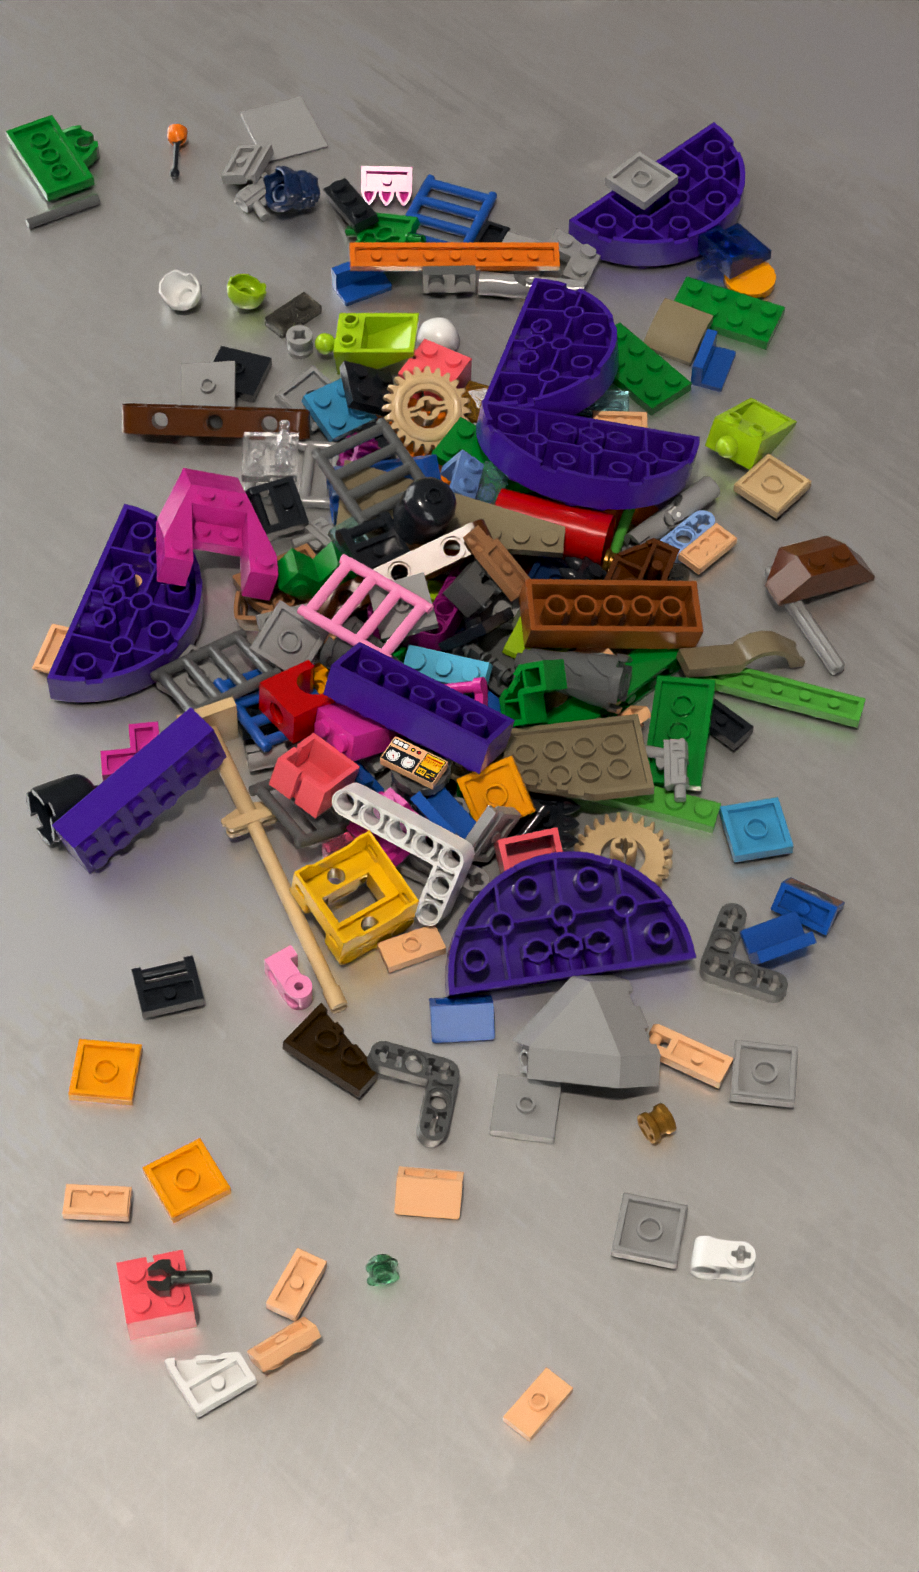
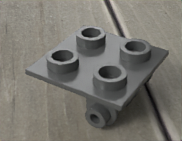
(490, 651)

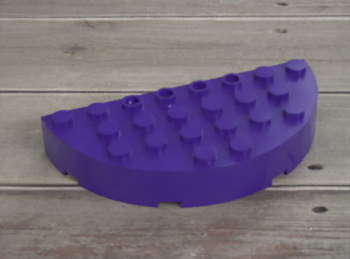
(668, 230)
(558, 351)
(585, 458)
(125, 628)
(561, 921)

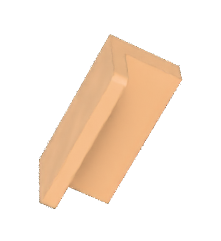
(428, 1192)

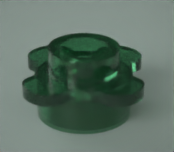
(382, 1270)

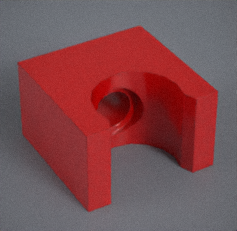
(289, 701)

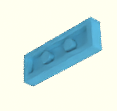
(446, 667)

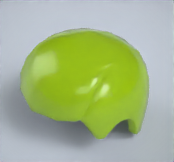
(246, 291)

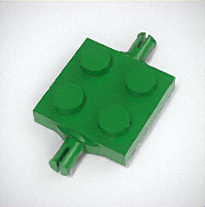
(389, 229)

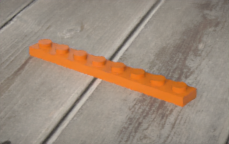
(485, 255)

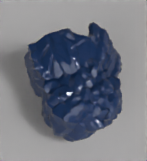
(291, 189)

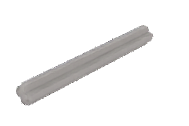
(814, 634)

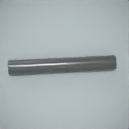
(63, 211)

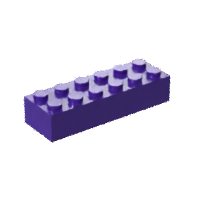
(418, 707)
(140, 791)

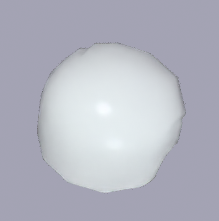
(180, 290)
(439, 331)

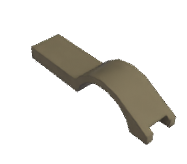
(736, 656)

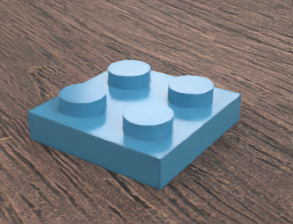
(331, 412)
(756, 829)

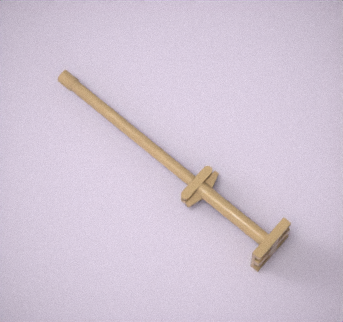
(251, 818)

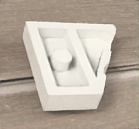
(210, 1379)

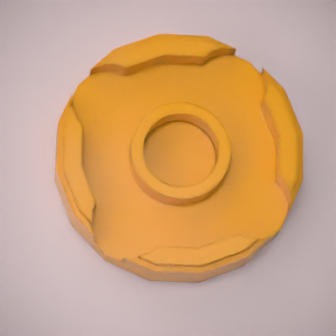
(754, 282)

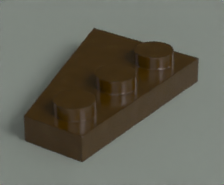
(327, 1050)

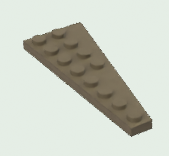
(515, 530)

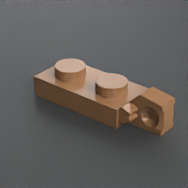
(496, 562)

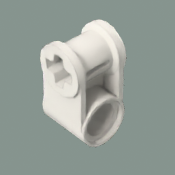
(718, 1259)

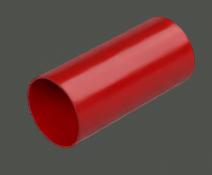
(587, 530)

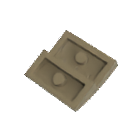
(678, 331)

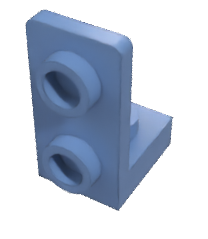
(464, 473)

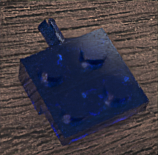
(731, 250)

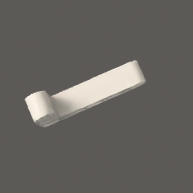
(414, 842)

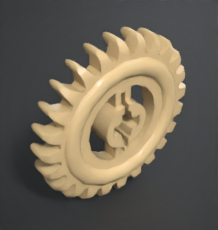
(401, 415)
(631, 836)

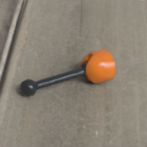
(176, 136)

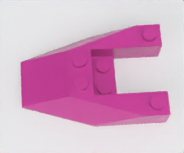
(217, 517)

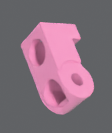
(286, 978)

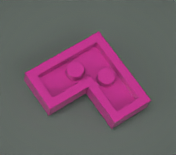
(140, 735)

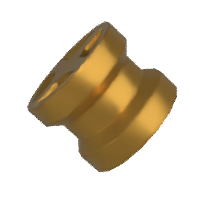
(656, 1123)

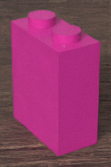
(352, 733)

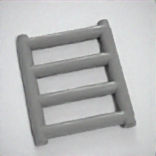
(306, 477)

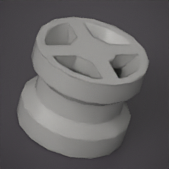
(299, 342)

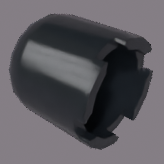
(424, 511)
(54, 800)

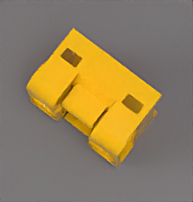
(354, 867)

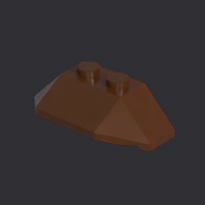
(643, 562)
(815, 569)

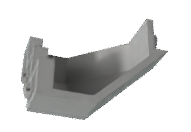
(590, 1037)

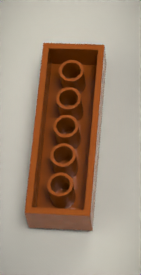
(610, 614)

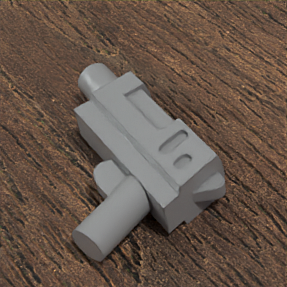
(253, 198)
(315, 535)
(674, 761)

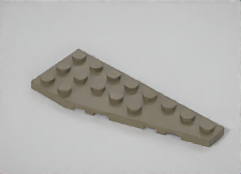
(580, 758)

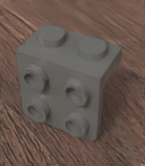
(449, 279)

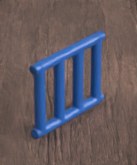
(478, 216)
(253, 723)

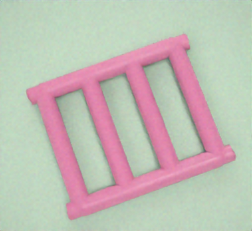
(372, 578)

